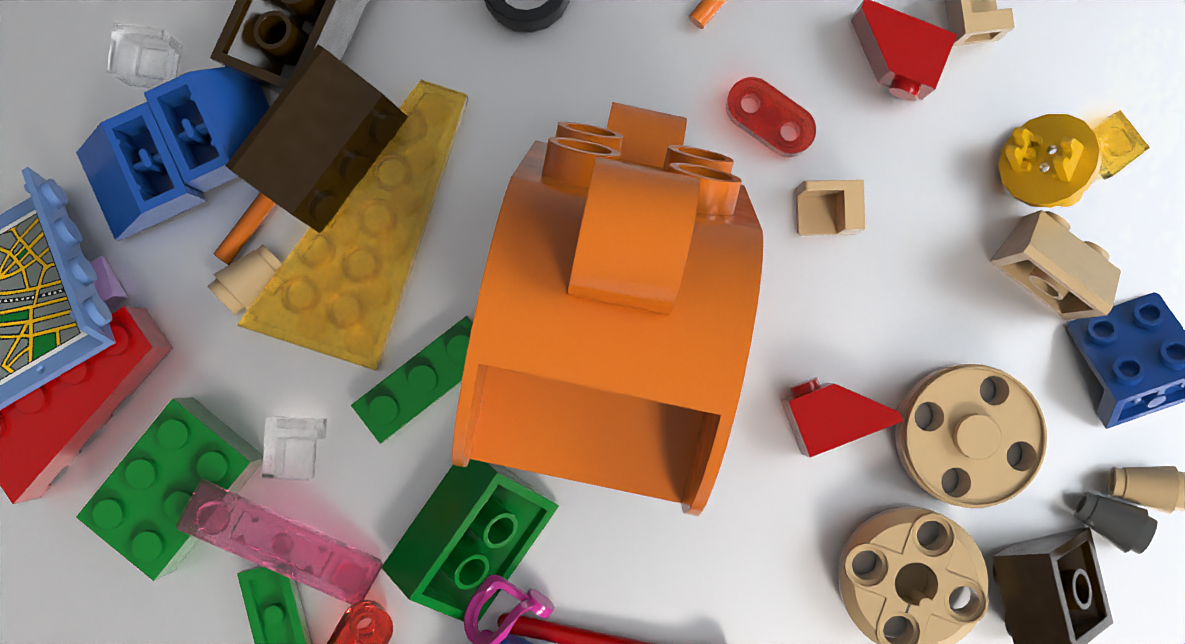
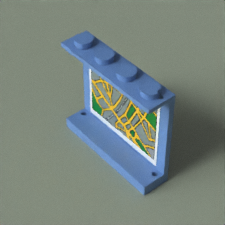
(46, 293)

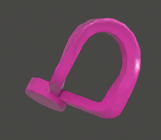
(532, 600)

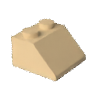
(1059, 266)

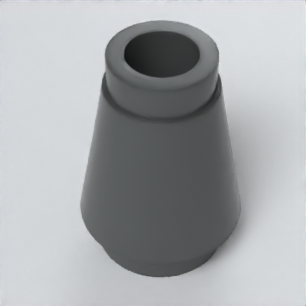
(1118, 522)

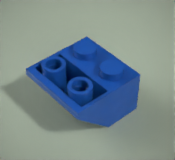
(206, 121)
(134, 173)

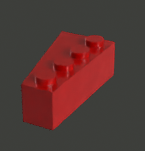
(55, 421)

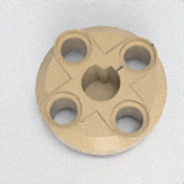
(971, 435)
(913, 578)

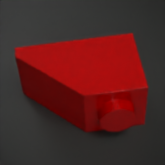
(902, 49)
(833, 416)

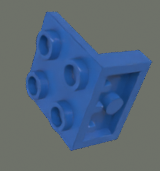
(1135, 358)

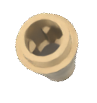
(245, 279)
(1152, 487)

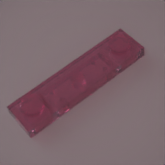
(278, 543)

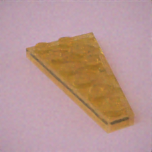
(348, 281)

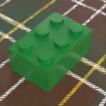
(156, 479)

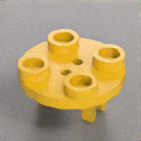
(1070, 167)

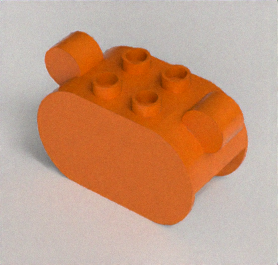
(614, 312)

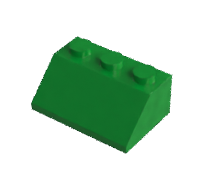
(468, 529)

